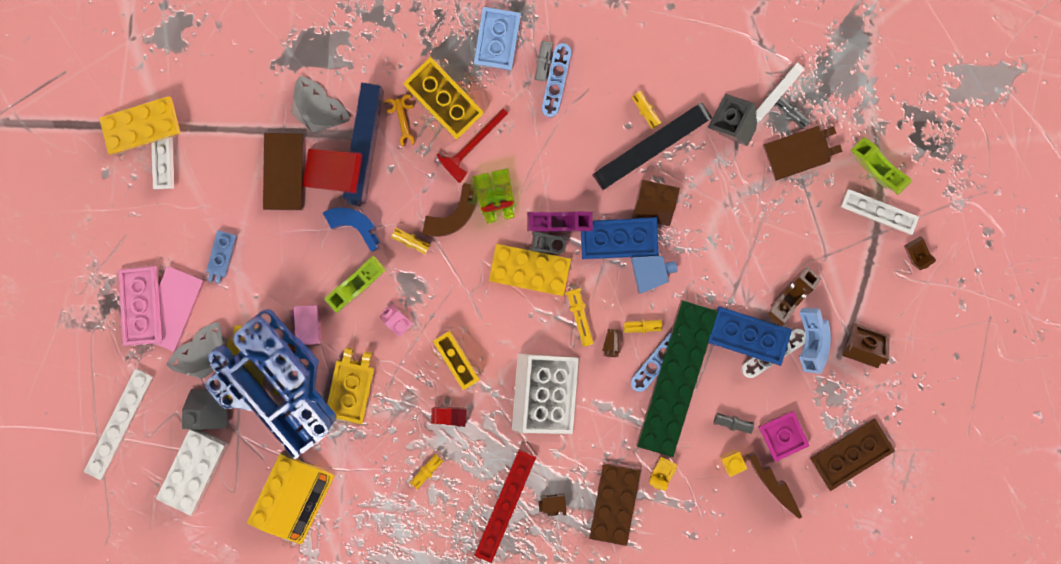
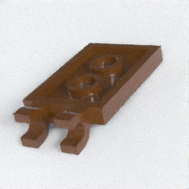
(800, 152)

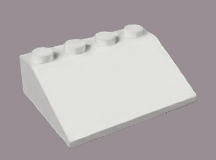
(545, 394)

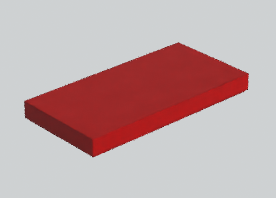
(332, 170)

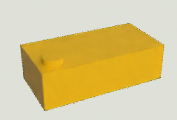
(443, 98)

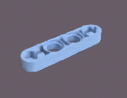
(555, 80)
(654, 358)

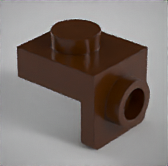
(919, 253)

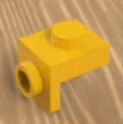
(662, 474)

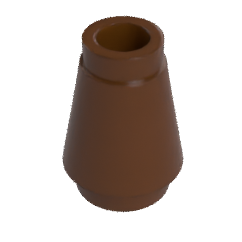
(612, 343)

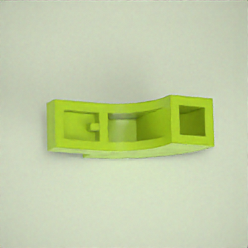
(879, 167)
(355, 284)

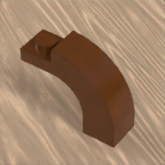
(451, 224)

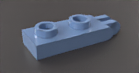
(221, 255)

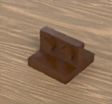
(867, 346)

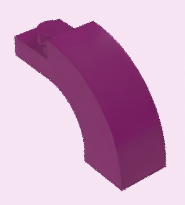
(560, 221)

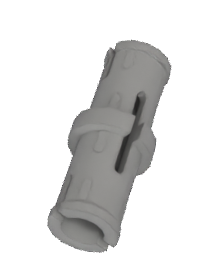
(543, 61)

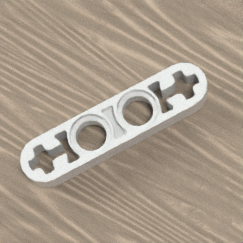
(778, 91)
(757, 370)

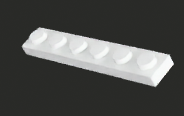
(118, 424)

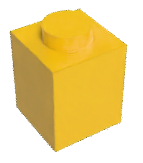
(733, 463)

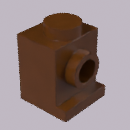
(553, 504)

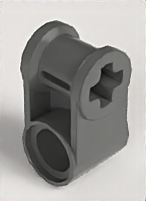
(545, 243)

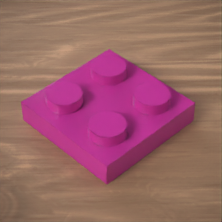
(783, 436)

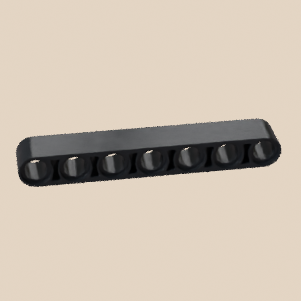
(652, 146)

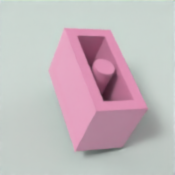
(307, 324)

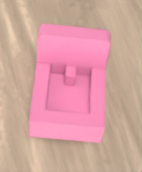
(395, 320)

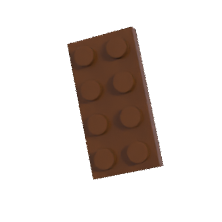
(614, 504)

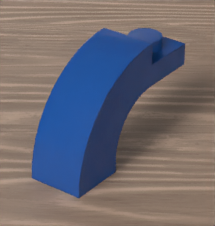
(348, 217)

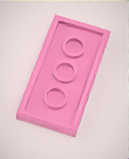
(177, 298)
(140, 306)

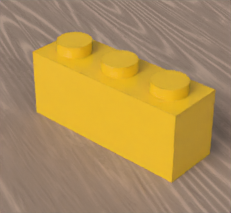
(456, 360)

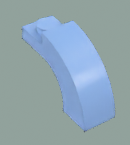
(817, 341)

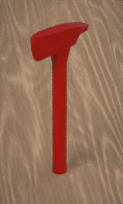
(452, 164)

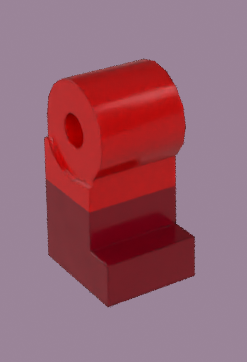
(449, 416)

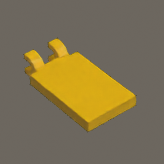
(351, 387)

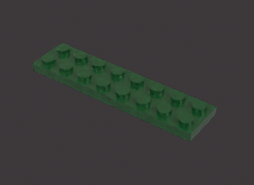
(677, 378)

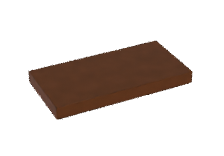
(283, 171)
(852, 454)

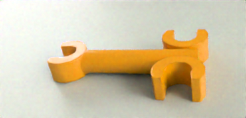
(399, 105)

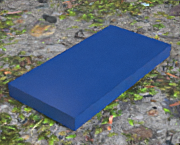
(621, 239)
(750, 336)

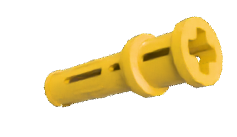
(579, 306)

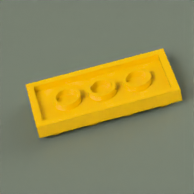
(139, 125)
(529, 270)

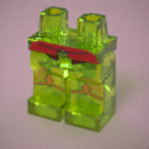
(497, 200)

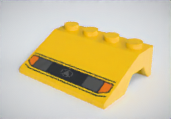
(290, 498)

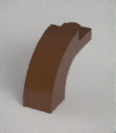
(793, 295)

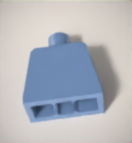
(651, 272)

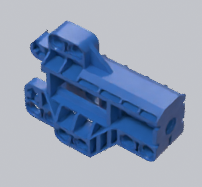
(300, 396)

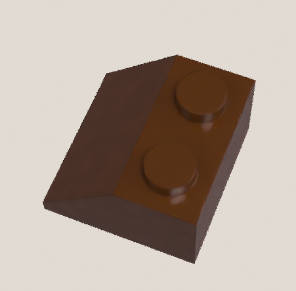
(656, 201)

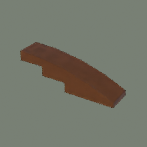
(778, 489)

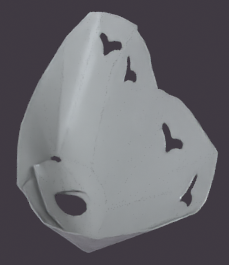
(315, 109)
(196, 360)

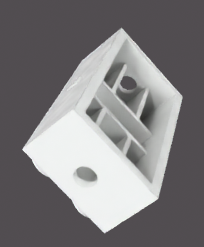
(192, 471)

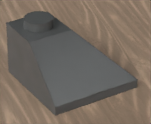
(735, 119)
(203, 411)

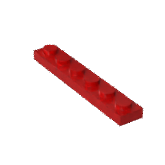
(505, 506)

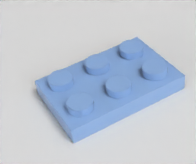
(497, 38)

